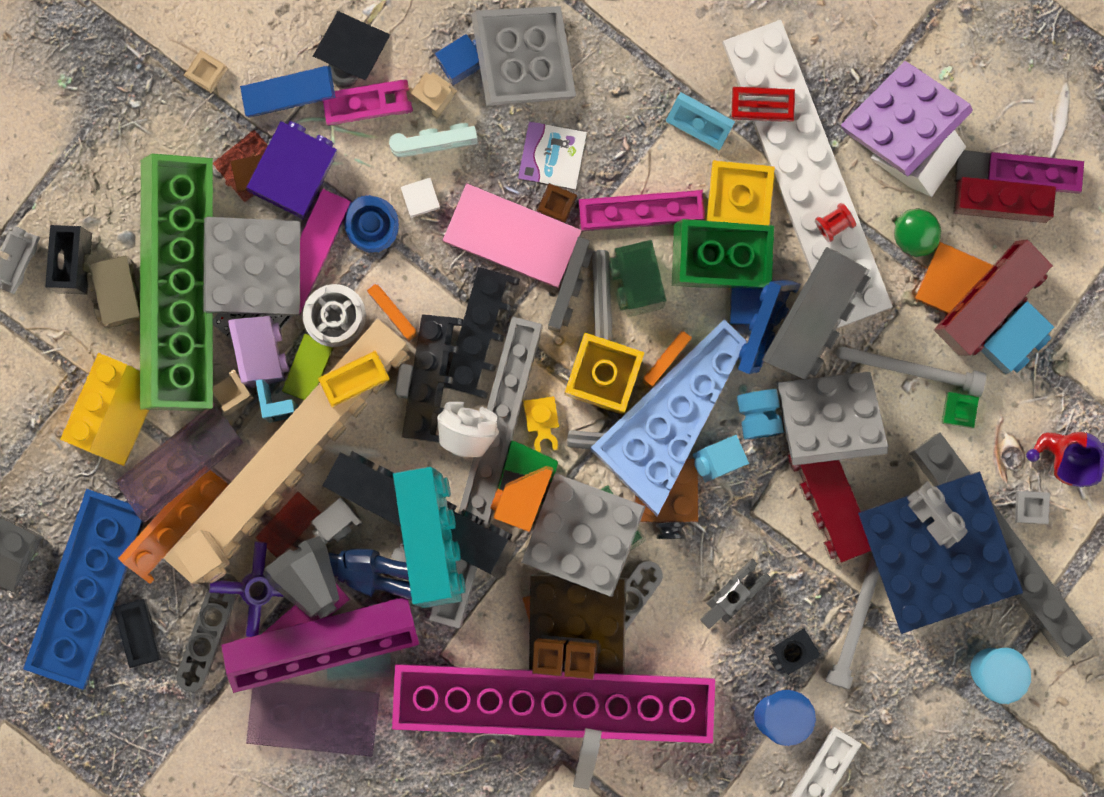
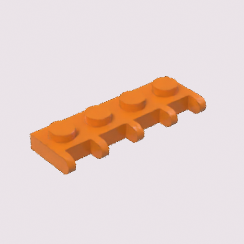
(171, 525)

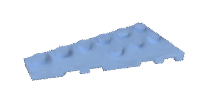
(661, 429)

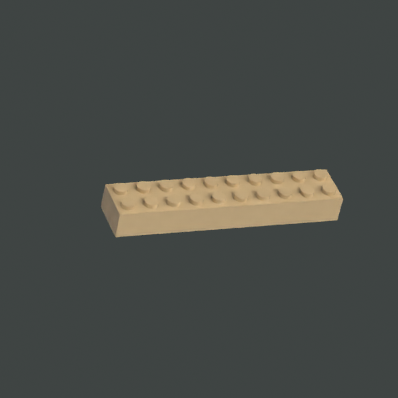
(288, 452)

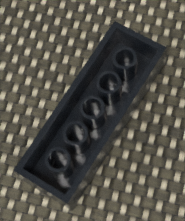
(375, 491)

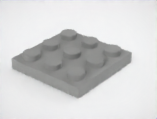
(523, 55)
(251, 266)
(832, 418)
(583, 534)

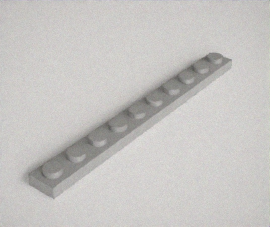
(487, 470)

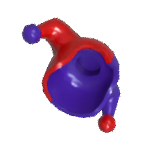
(1077, 457)

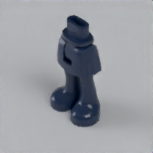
(363, 572)

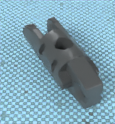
(725, 610)

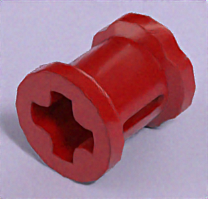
(835, 222)

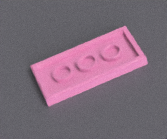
(512, 235)

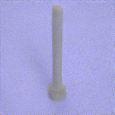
(971, 382)
(841, 673)

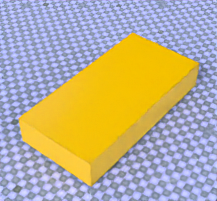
(353, 379)

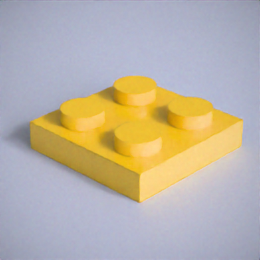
(740, 193)

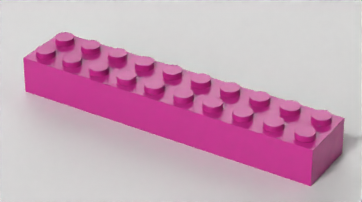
(553, 705)

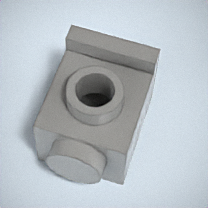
(335, 522)

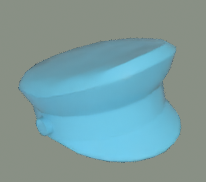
(1001, 674)

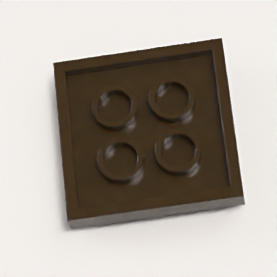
(579, 612)

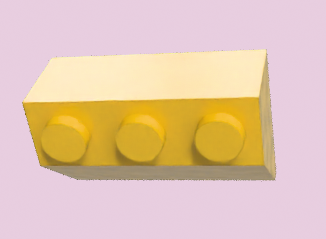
(107, 411)

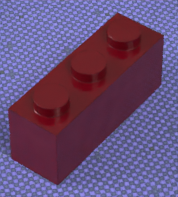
(1004, 200)

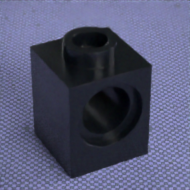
(807, 649)

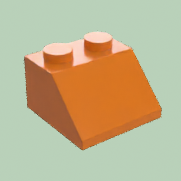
(521, 499)

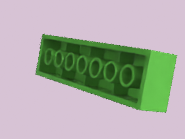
(173, 327)

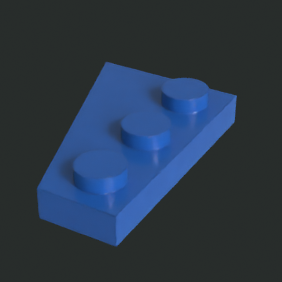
(761, 326)

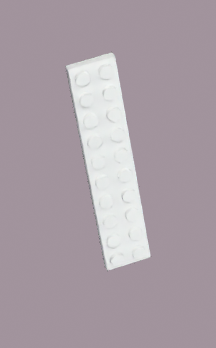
(802, 157)

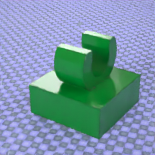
(960, 410)

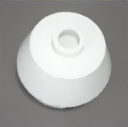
(334, 315)
(466, 430)

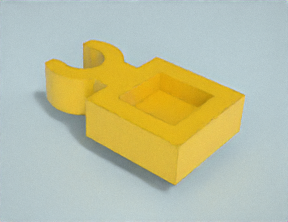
(541, 417)

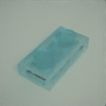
(367, 668)

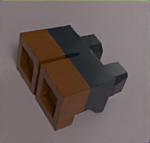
(574, 655)

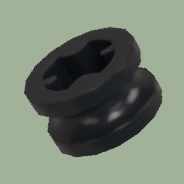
(670, 530)

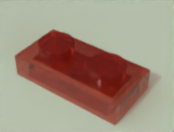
(288, 524)

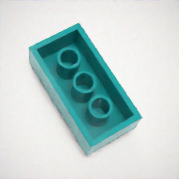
(428, 537)

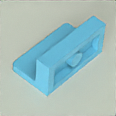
(273, 411)

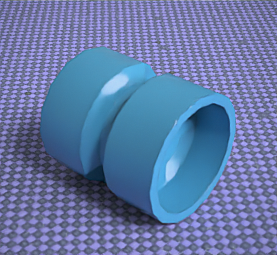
(760, 414)

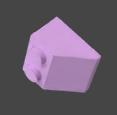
(258, 350)

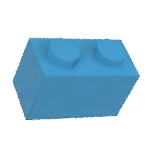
(1017, 338)

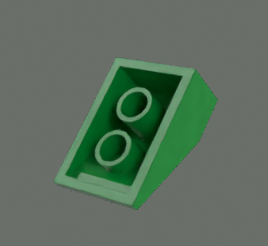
(722, 254)

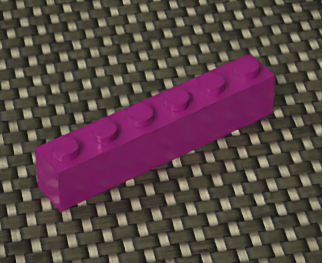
(319, 644)

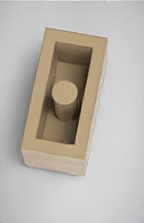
(202, 557)

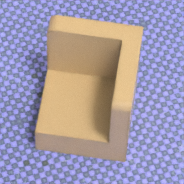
(232, 393)

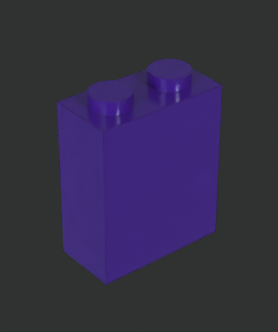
(292, 169)

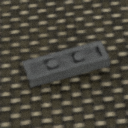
(571, 285)

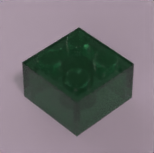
(638, 278)

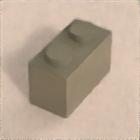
(115, 291)

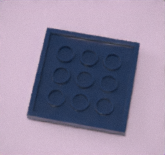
(928, 579)

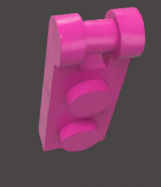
(367, 102)

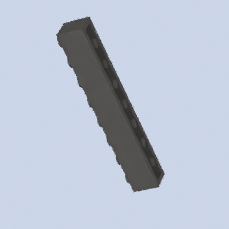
(1039, 595)

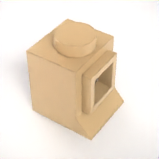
(433, 92)

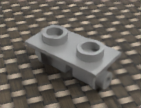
(21, 248)
(948, 525)

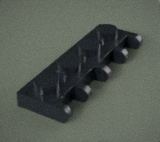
(478, 331)
(429, 377)

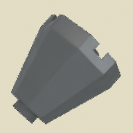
(305, 578)

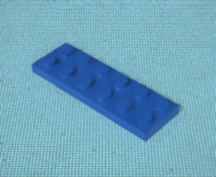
(84, 591)

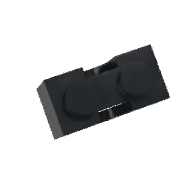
(74, 244)

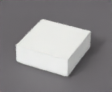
(420, 197)

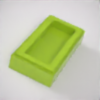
(307, 368)

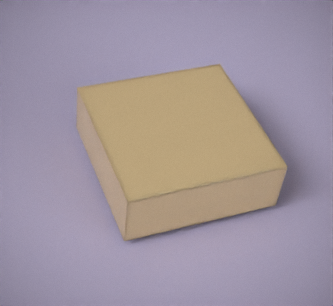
(205, 71)

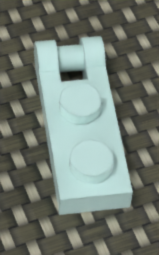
(432, 140)

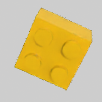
(604, 373)

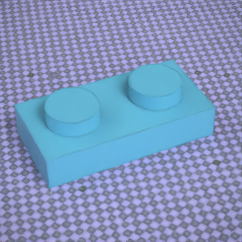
(700, 121)

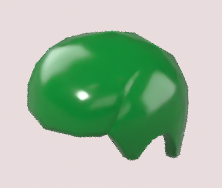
(917, 232)

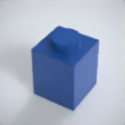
(459, 59)

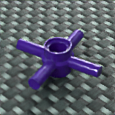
(242, 588)

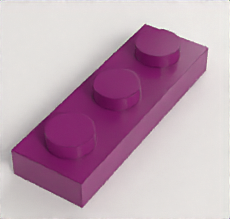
(1062, 173)

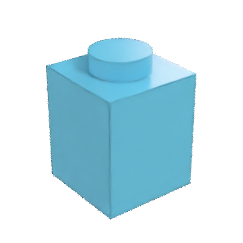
(720, 458)

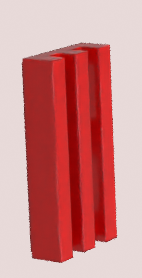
(762, 116)

